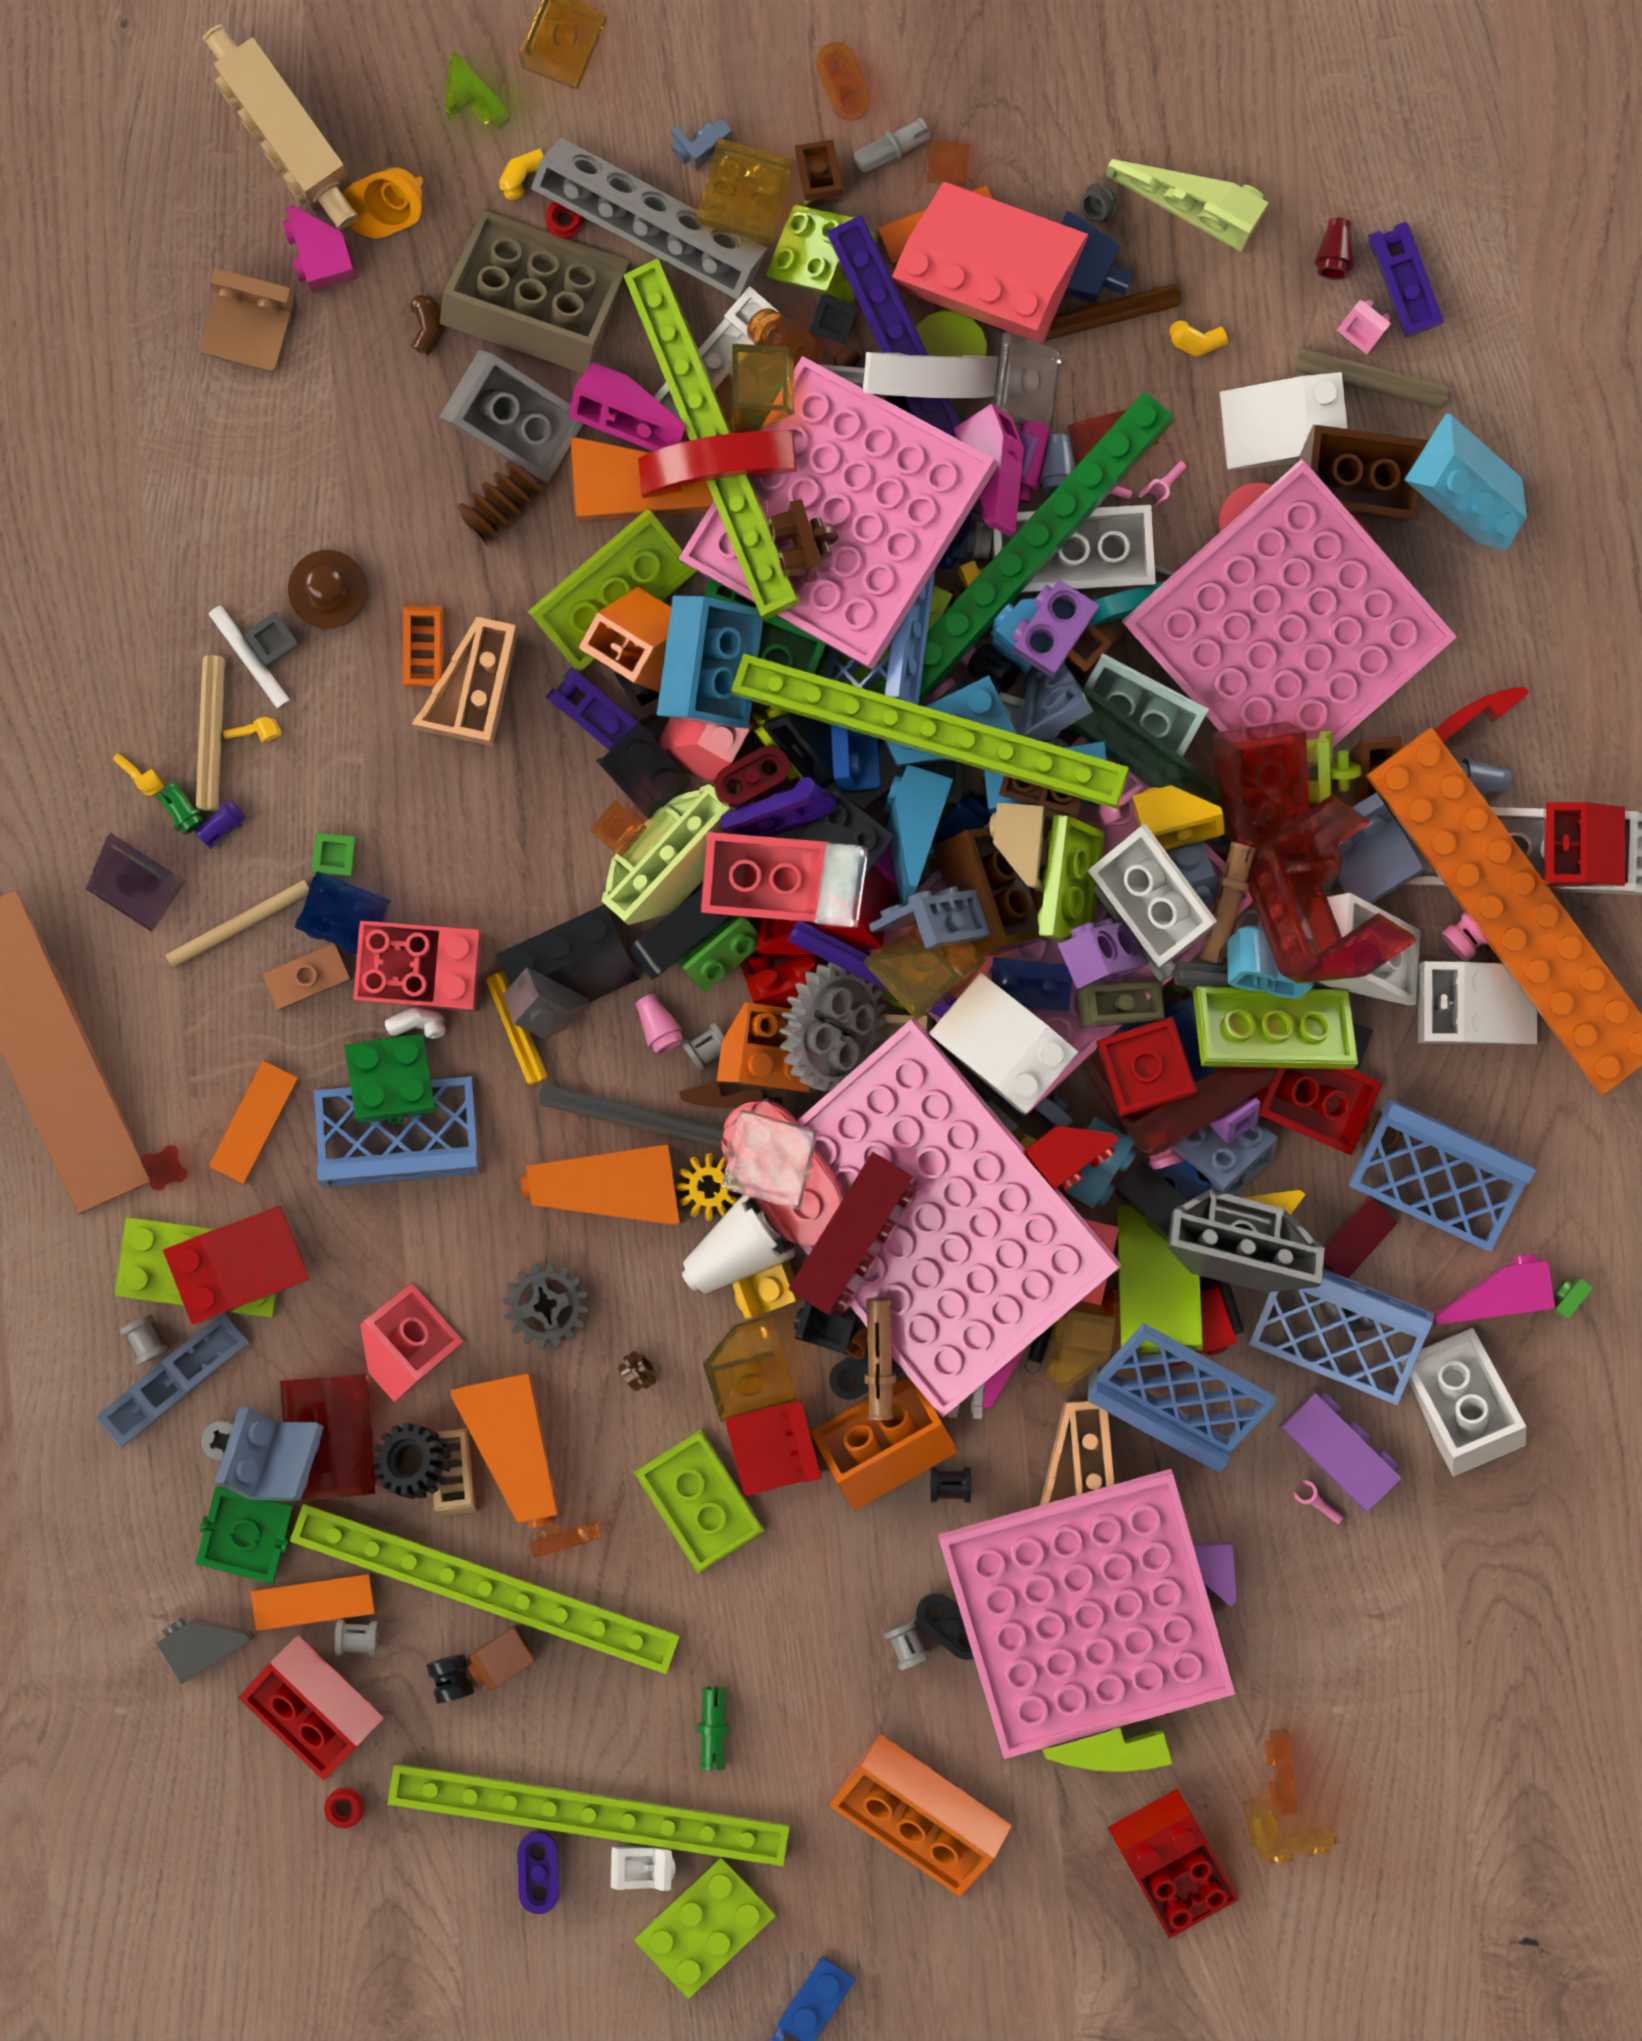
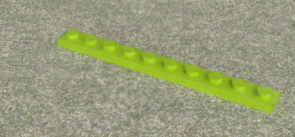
(704, 418)
(930, 731)
(484, 1588)
(588, 1814)

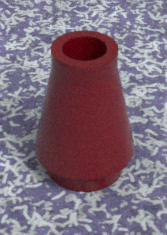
(1336, 252)

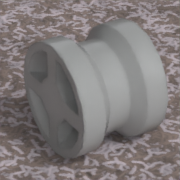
(212, 1448)

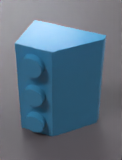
(1008, 621)
(703, 660)

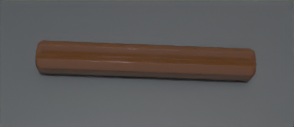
(1114, 311)

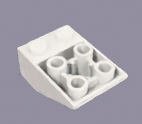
(1472, 1005)

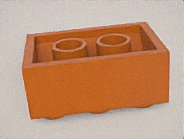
(883, 1454)

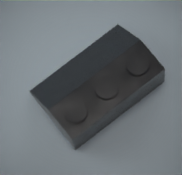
(578, 954)

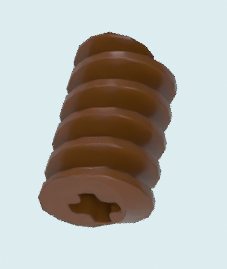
(500, 501)

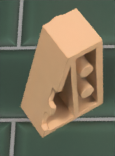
(473, 687)
(1080, 1453)

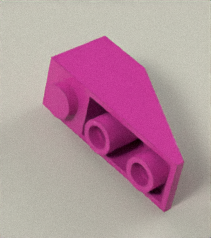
(996, 436)

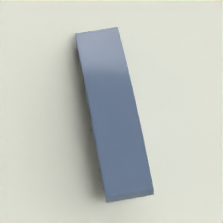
(171, 1380)

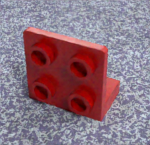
(773, 1447)

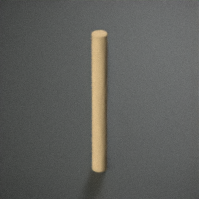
(238, 924)

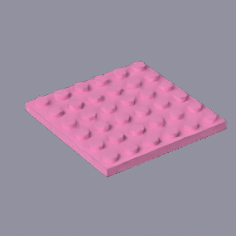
(888, 490)
(1290, 617)
(1086, 1613)

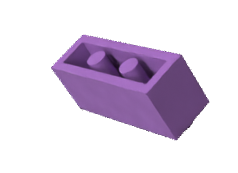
(1341, 1450)

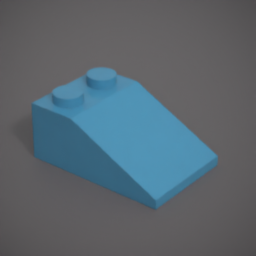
(915, 812)

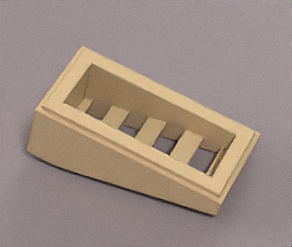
(466, 1505)

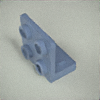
(1378, 855)
(942, 919)
(1230, 1164)
(268, 1457)

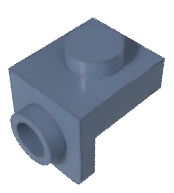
(1197, 869)

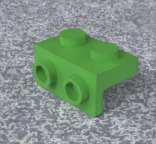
(720, 952)

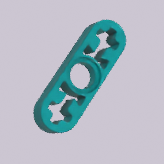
(1121, 604)

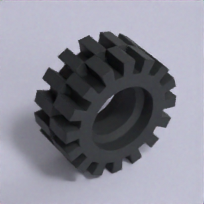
(391, 1457)

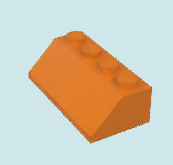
(920, 1815)

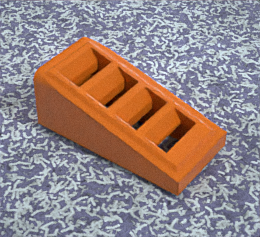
(422, 611)

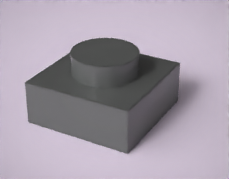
(271, 639)

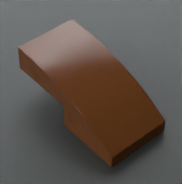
(710, 1096)

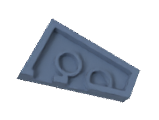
(1052, 704)

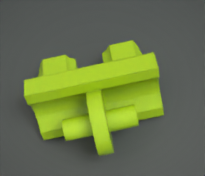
(1321, 755)

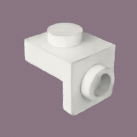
(642, 1868)

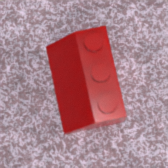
(310, 1707)

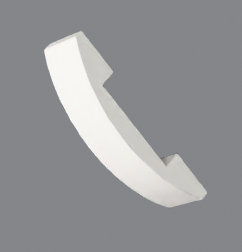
(718, 347)
(930, 375)

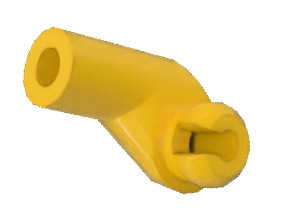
(516, 171)

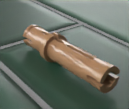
(1227, 901)
(879, 1359)

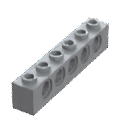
(647, 218)

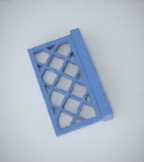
(903, 661)
(1456, 1143)
(397, 1166)
(1363, 1302)
(1162, 1415)

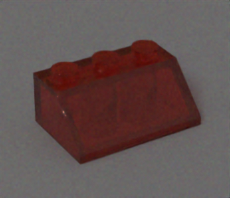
(345, 1451)

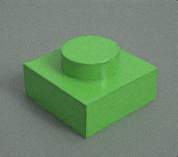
(334, 854)
(1569, 1297)

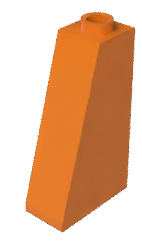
(610, 487)
(615, 1184)
(511, 1440)

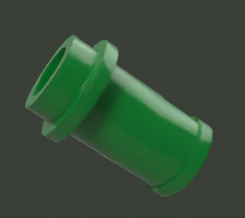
(180, 809)

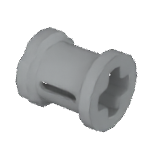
(705, 1047)
(144, 1339)
(356, 1638)
(907, 1644)

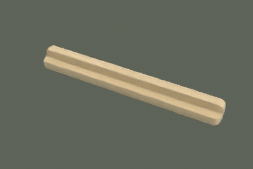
(210, 733)

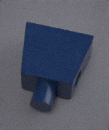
(1095, 264)

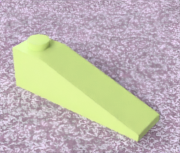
(1207, 203)

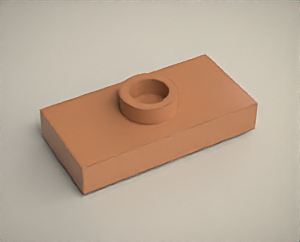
(306, 976)

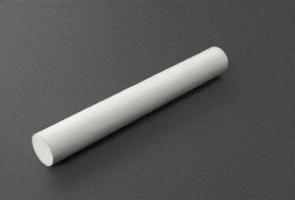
(249, 657)

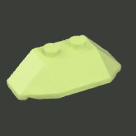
(665, 859)

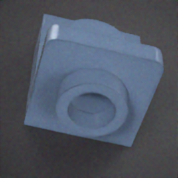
(703, 146)

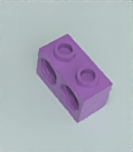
(1062, 632)
(1101, 953)

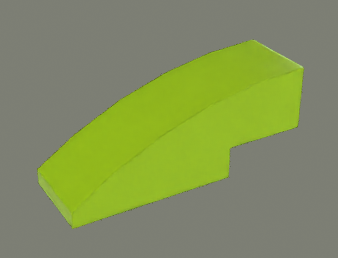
(1111, 1752)

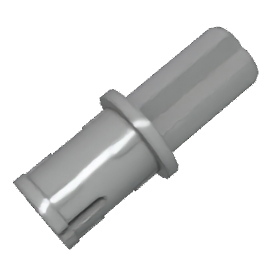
(892, 146)

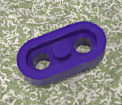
(538, 1871)

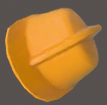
(385, 202)

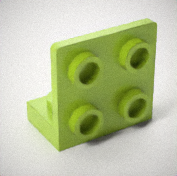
(806, 255)

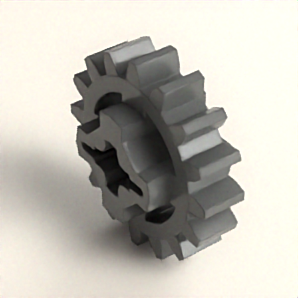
(563, 1300)

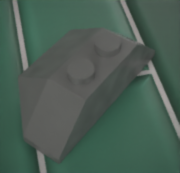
(1244, 1243)

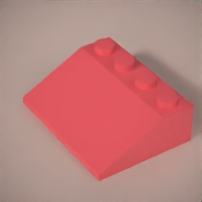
(989, 261)

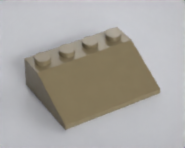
(533, 292)

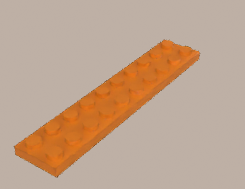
(1513, 909)

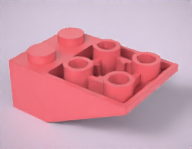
(418, 965)

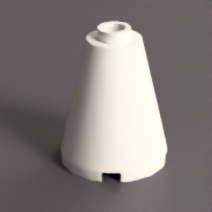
(735, 1249)

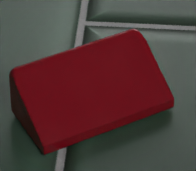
(1357, 1238)

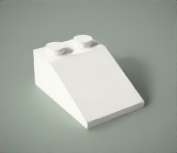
(1273, 419)
(1394, 979)
(1003, 1043)
(1465, 1403)

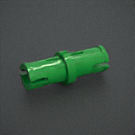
(713, 1728)

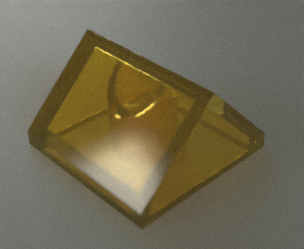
(561, 40)
(759, 386)

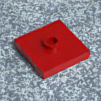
(1146, 1067)

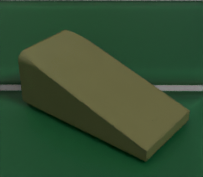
(1119, 1004)

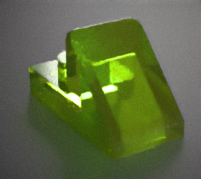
(465, 87)

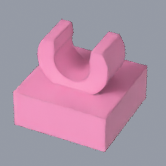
(1364, 326)

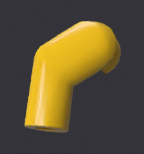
(1193, 341)

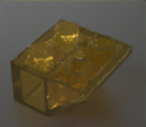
(1082, 1347)

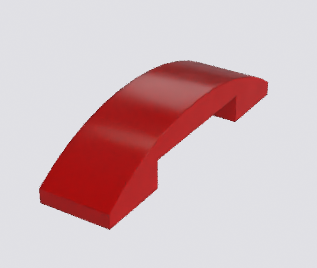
(716, 458)
(1493, 705)

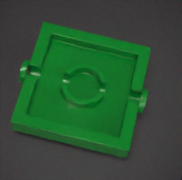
(389, 1079)
(244, 1535)

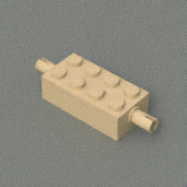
(278, 118)

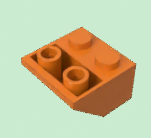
(631, 637)
(753, 1050)

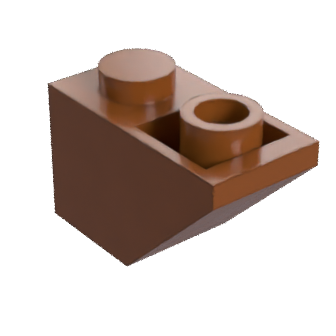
(1092, 644)
(501, 1659)

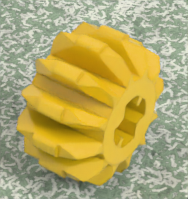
(699, 1196)

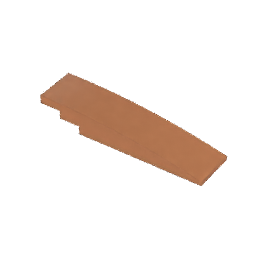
(60, 1070)

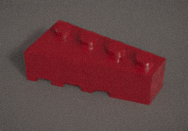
(855, 1236)

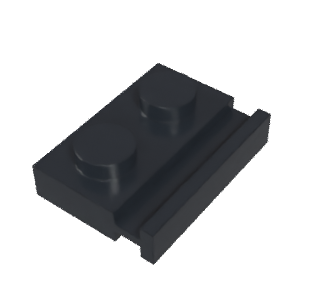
(643, 770)

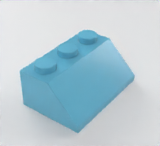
(1470, 485)

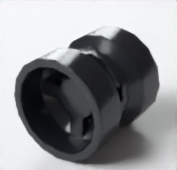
(450, 1678)

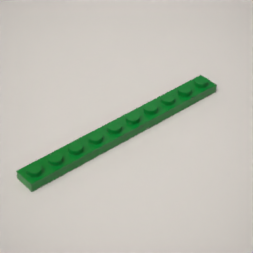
(1041, 538)

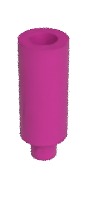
(1032, 478)

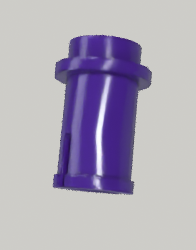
(220, 824)

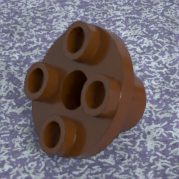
(327, 589)

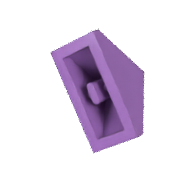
(1218, 1569)

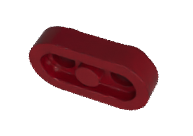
(750, 777)

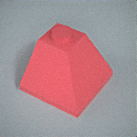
(704, 747)
(406, 1341)

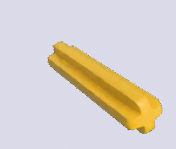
(520, 1038)

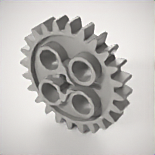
(817, 1048)

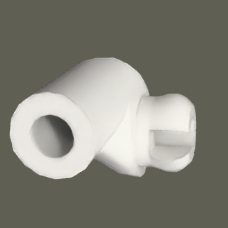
(419, 1018)

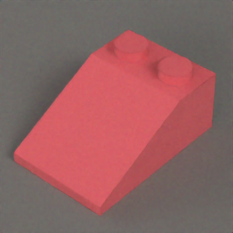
(762, 877)

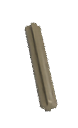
(1374, 378)

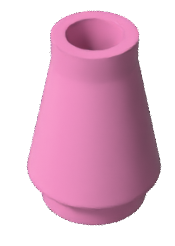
(658, 1024)

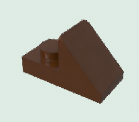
(819, 173)
(1370, 754)

